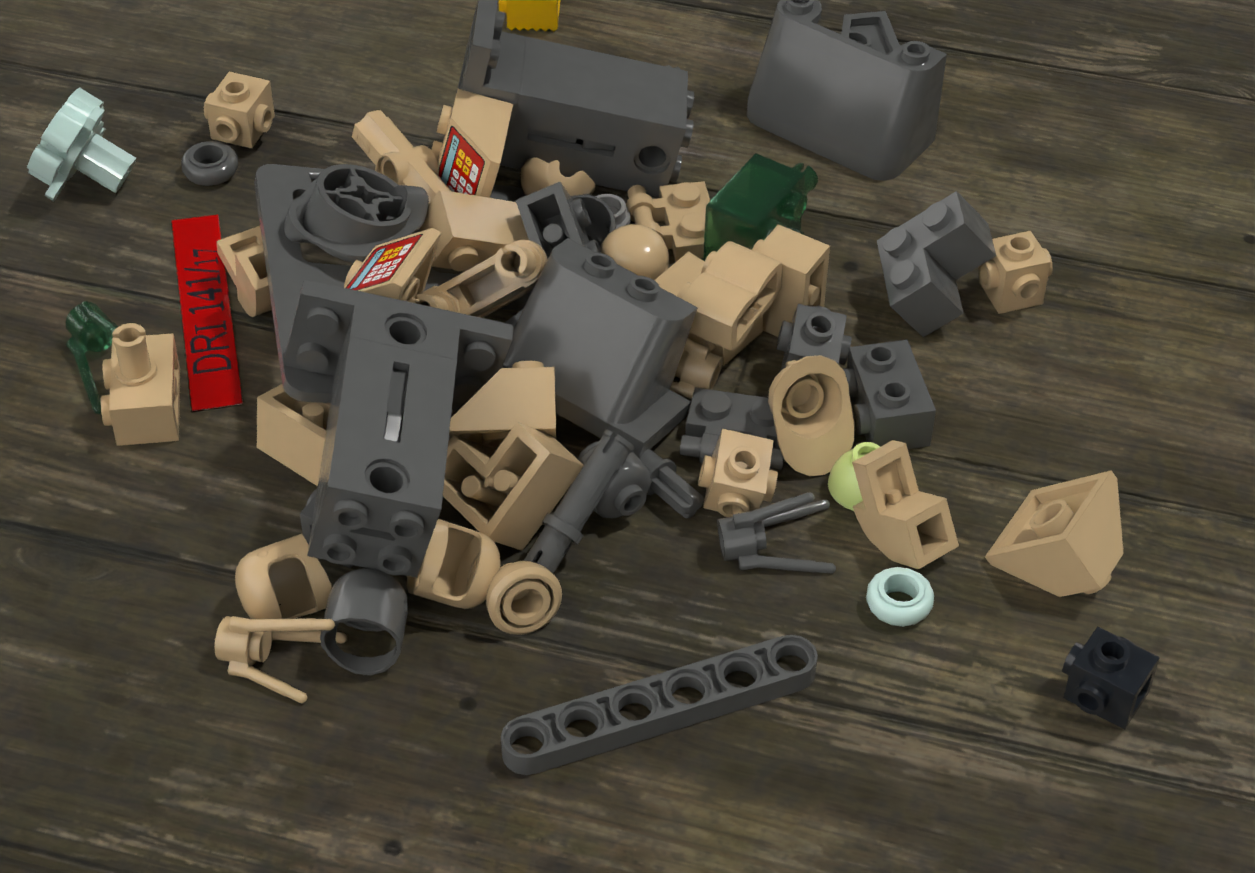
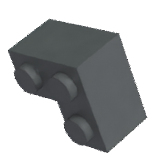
(929, 256)

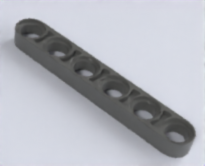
(656, 694)

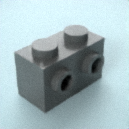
(553, 217)
(889, 395)

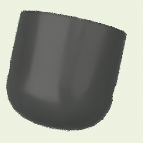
(367, 602)

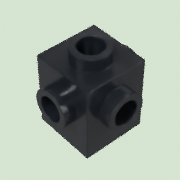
(1109, 676)

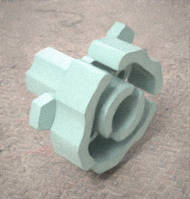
(76, 143)

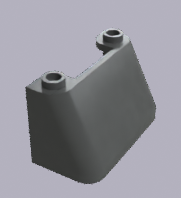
(845, 96)

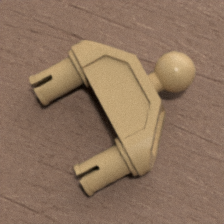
(491, 282)

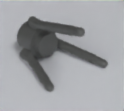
(745, 534)

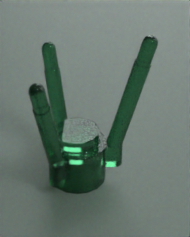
(90, 332)

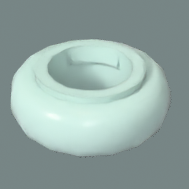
(899, 612)

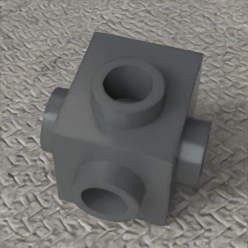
(814, 333)

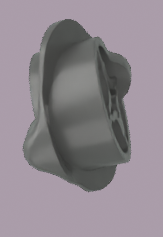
(354, 211)

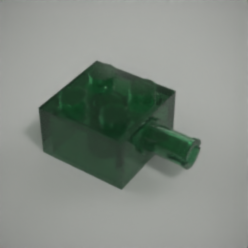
(756, 202)

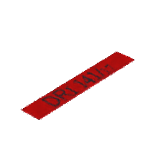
(206, 314)

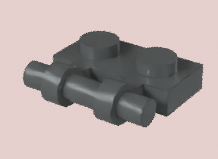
(720, 410)

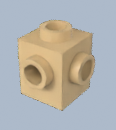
(240, 109)
(1017, 273)
(738, 474)

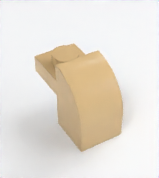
(246, 265)
(895, 515)

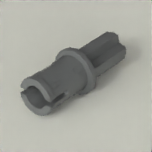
(670, 485)

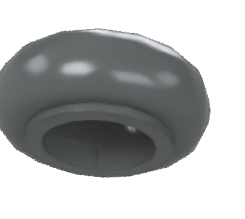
(223, 161)

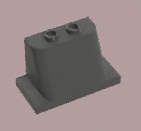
(609, 342)

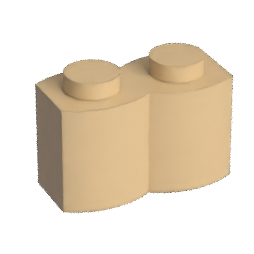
(732, 293)

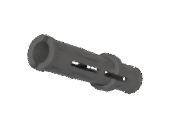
(579, 502)

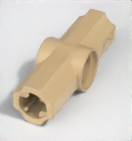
(396, 155)

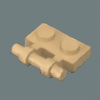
(680, 207)

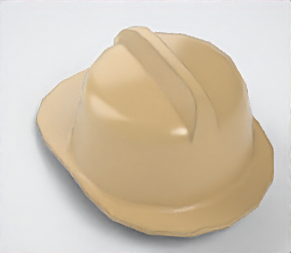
(812, 414)

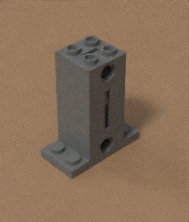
(581, 106)
(387, 416)

